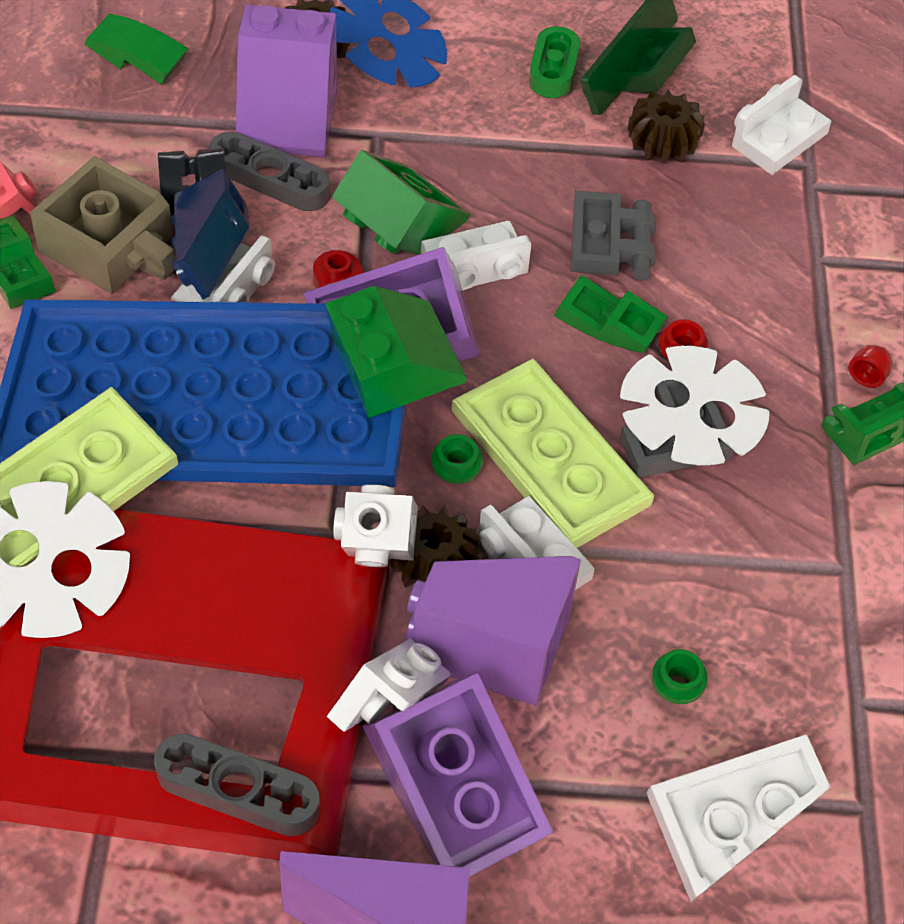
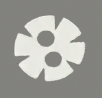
(694, 440)
(88, 525)

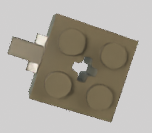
(105, 226)

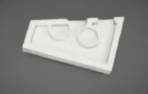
(733, 808)

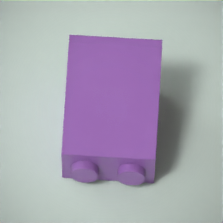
(287, 78)
(496, 619)

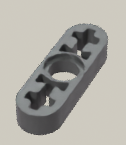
(297, 184)
(283, 784)

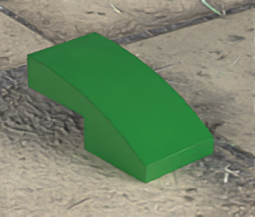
(130, 41)
(20, 269)
(622, 322)

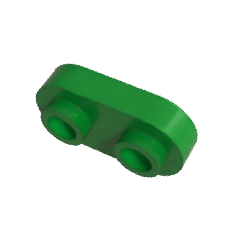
(554, 62)

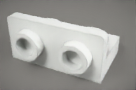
(778, 127)
(485, 253)
(241, 277)
(527, 533)
(392, 680)

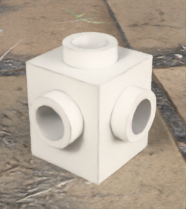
(390, 539)

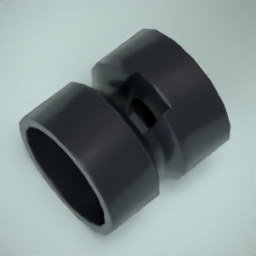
(177, 164)

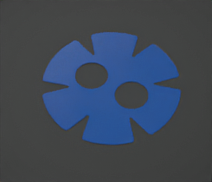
(409, 47)

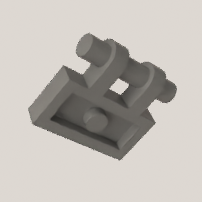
(597, 240)

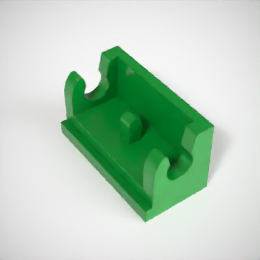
(869, 426)

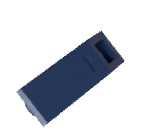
(208, 230)

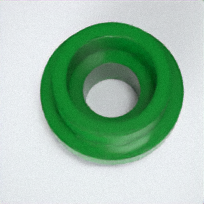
(457, 448)
(684, 664)

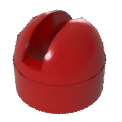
(870, 366)

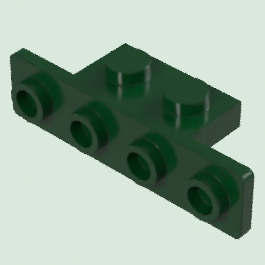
(638, 56)

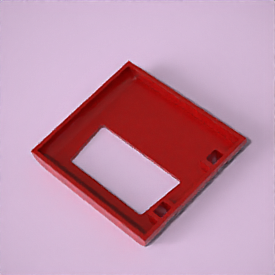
(212, 602)

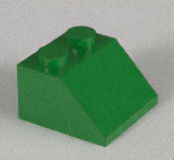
(396, 203)
(392, 348)

